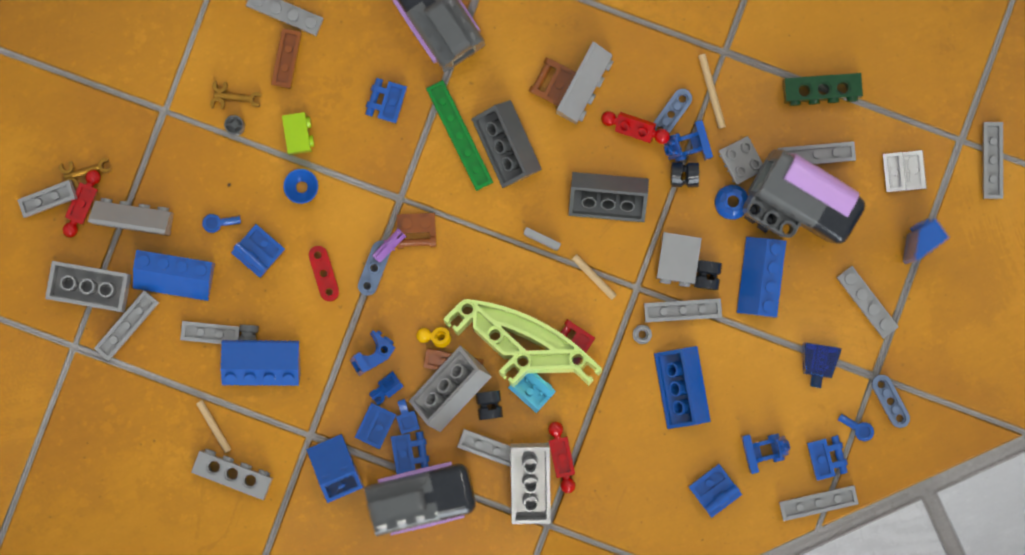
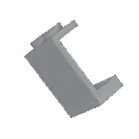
(678, 259)

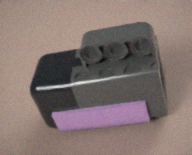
(442, 29)
(804, 197)
(420, 498)

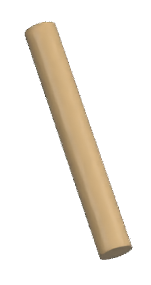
(593, 276)
(213, 426)

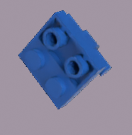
(258, 250)
(715, 490)

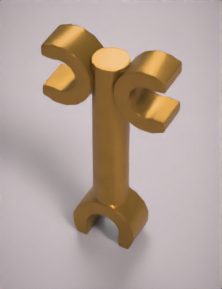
(220, 95)
(70, 174)

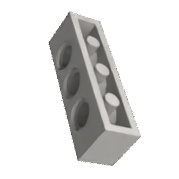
(203, 469)

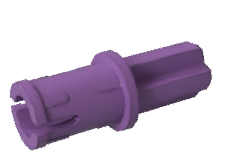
(389, 245)

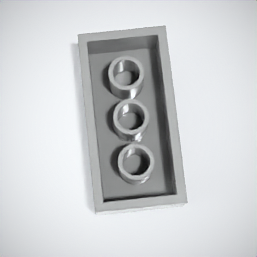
(88, 286)
(530, 483)

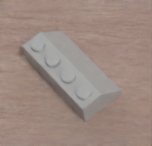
(584, 83)
(131, 217)
(449, 389)

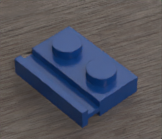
(375, 426)

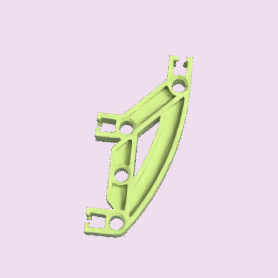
(493, 318)

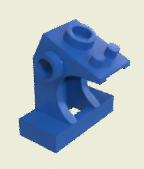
(698, 140)
(365, 363)
(779, 446)

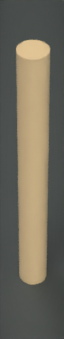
(711, 90)

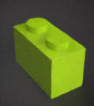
(297, 133)

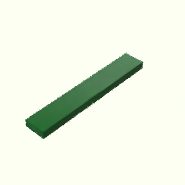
(459, 135)

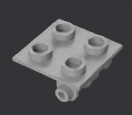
(741, 160)

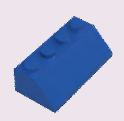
(923, 239)
(172, 275)
(761, 277)
(260, 362)
(682, 387)

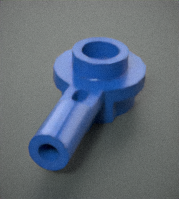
(213, 223)
(863, 431)

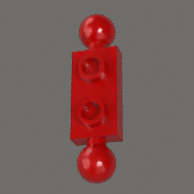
(635, 127)
(81, 206)
(561, 457)

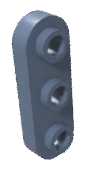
(675, 106)
(370, 276)
(894, 409)

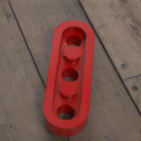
(324, 282)

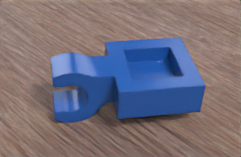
(387, 387)
(406, 420)

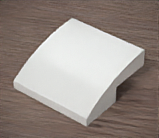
(904, 171)

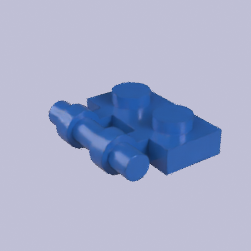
(391, 103)
(403, 452)
(821, 459)

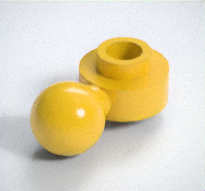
(424, 336)

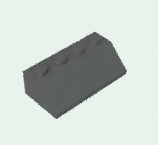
(506, 143)
(608, 197)

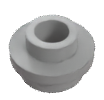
(646, 329)

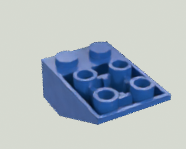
(334, 468)

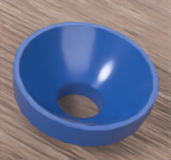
(293, 179)
(722, 205)

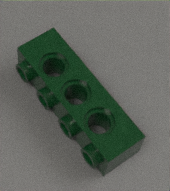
(852, 82)

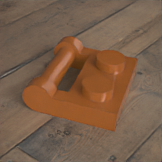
(558, 85)
(417, 224)

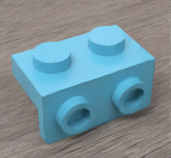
(533, 391)

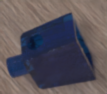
(819, 362)

